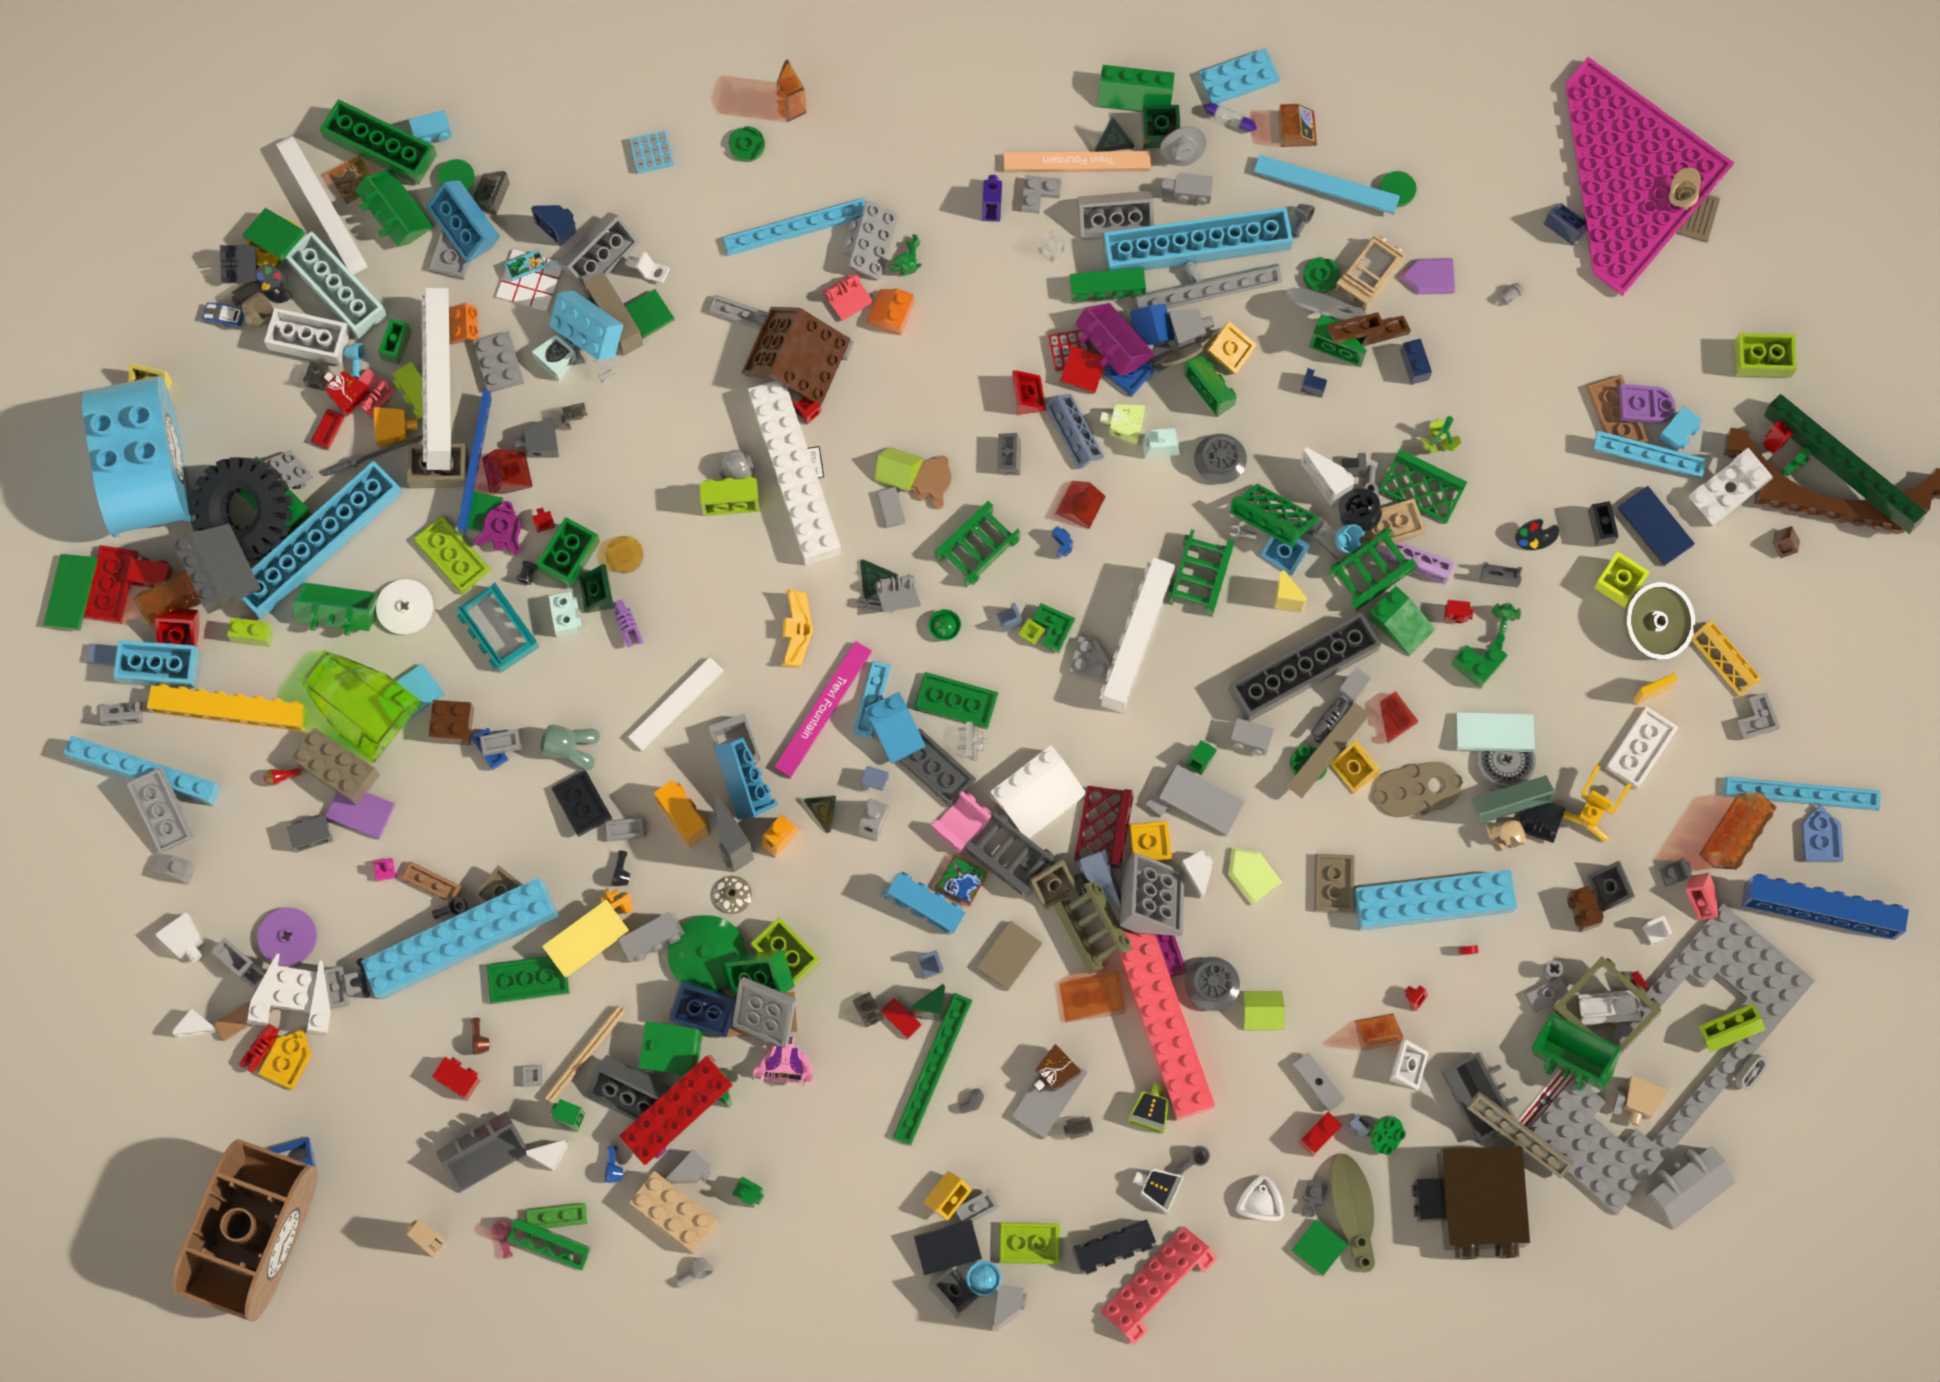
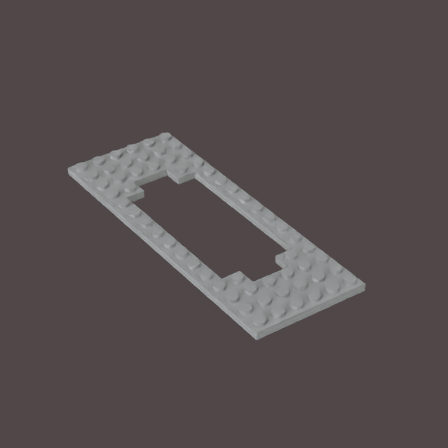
(1751, 967)

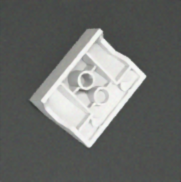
(1038, 792)

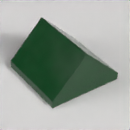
(596, 590)
(930, 1005)

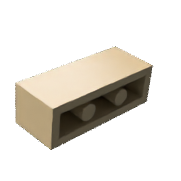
(425, 1237)

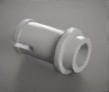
(1192, 273)
(1515, 290)

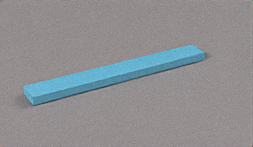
(1326, 184)
(794, 227)
(1805, 793)

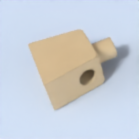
(1642, 1099)

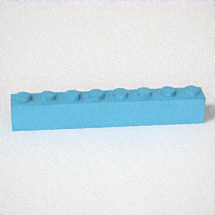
(134, 767)

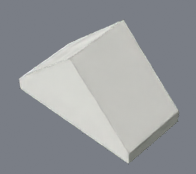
(193, 1025)
(549, 1154)

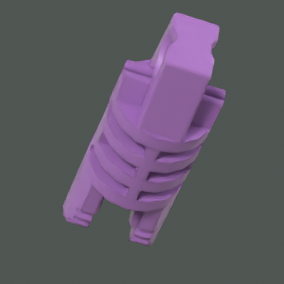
(626, 623)

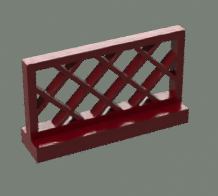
(1121, 823)

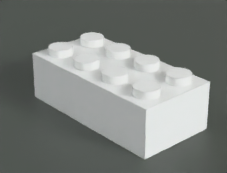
(307, 336)

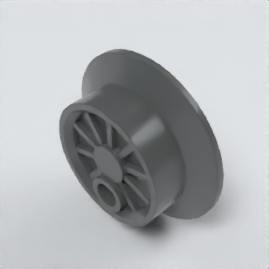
(1220, 458)
(1212, 983)

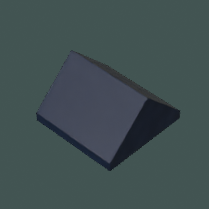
(1565, 223)

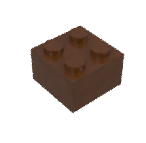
(451, 722)

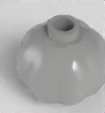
(735, 465)

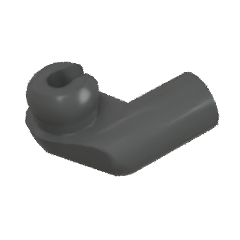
(974, 1103)

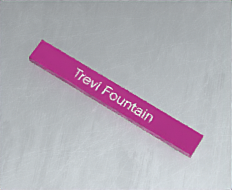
(823, 709)

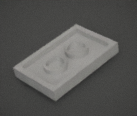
(498, 362)

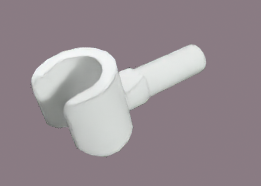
(1241, 533)

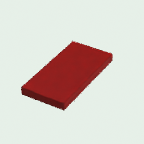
(109, 585)

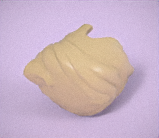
(1507, 832)

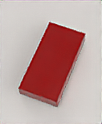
(327, 429)
(901, 1018)

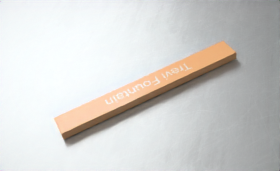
(1077, 161)

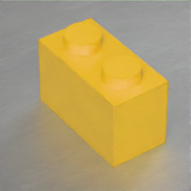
(947, 1195)

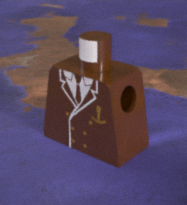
(1055, 1070)

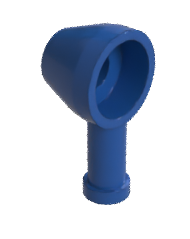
(613, 1172)

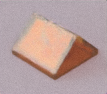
(1378, 1032)

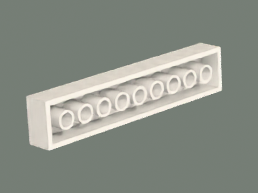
(436, 379)
(795, 472)

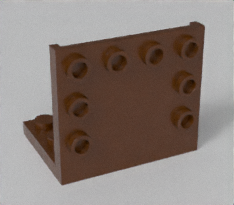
(797, 352)

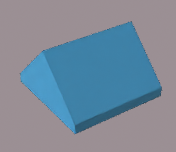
(1283, 555)

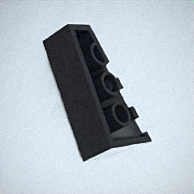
(1114, 1246)

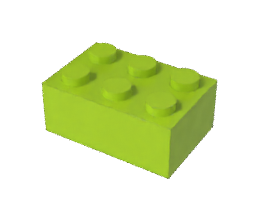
(1765, 355)
(729, 496)
(798, 955)

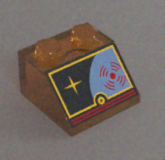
(1296, 126)

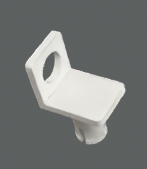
(647, 267)

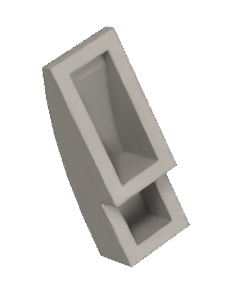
(239, 963)

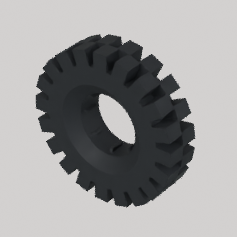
(269, 493)

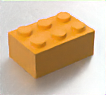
(682, 812)

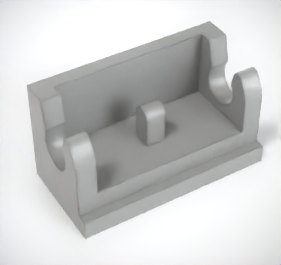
(121, 714)

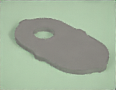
(1323, 304)

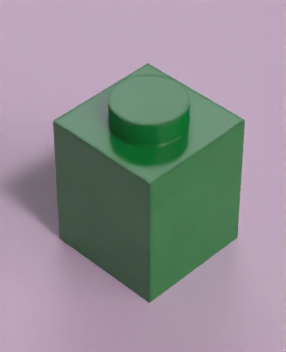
(1201, 757)

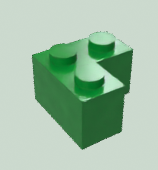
(1479, 668)

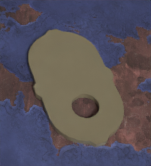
(1407, 791)

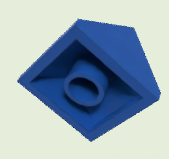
(1152, 324)

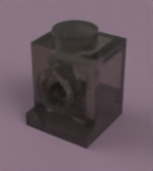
(316, 380)

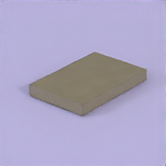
(1334, 883)
(1009, 955)

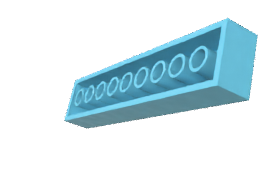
(1199, 240)
(320, 537)
(460, 938)

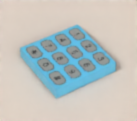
(651, 152)

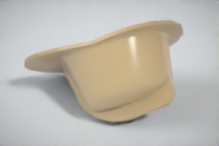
(1685, 188)

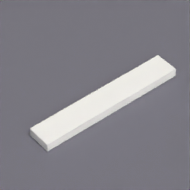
(676, 704)

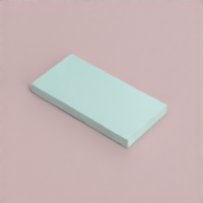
(1495, 732)

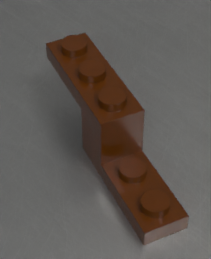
(1369, 329)

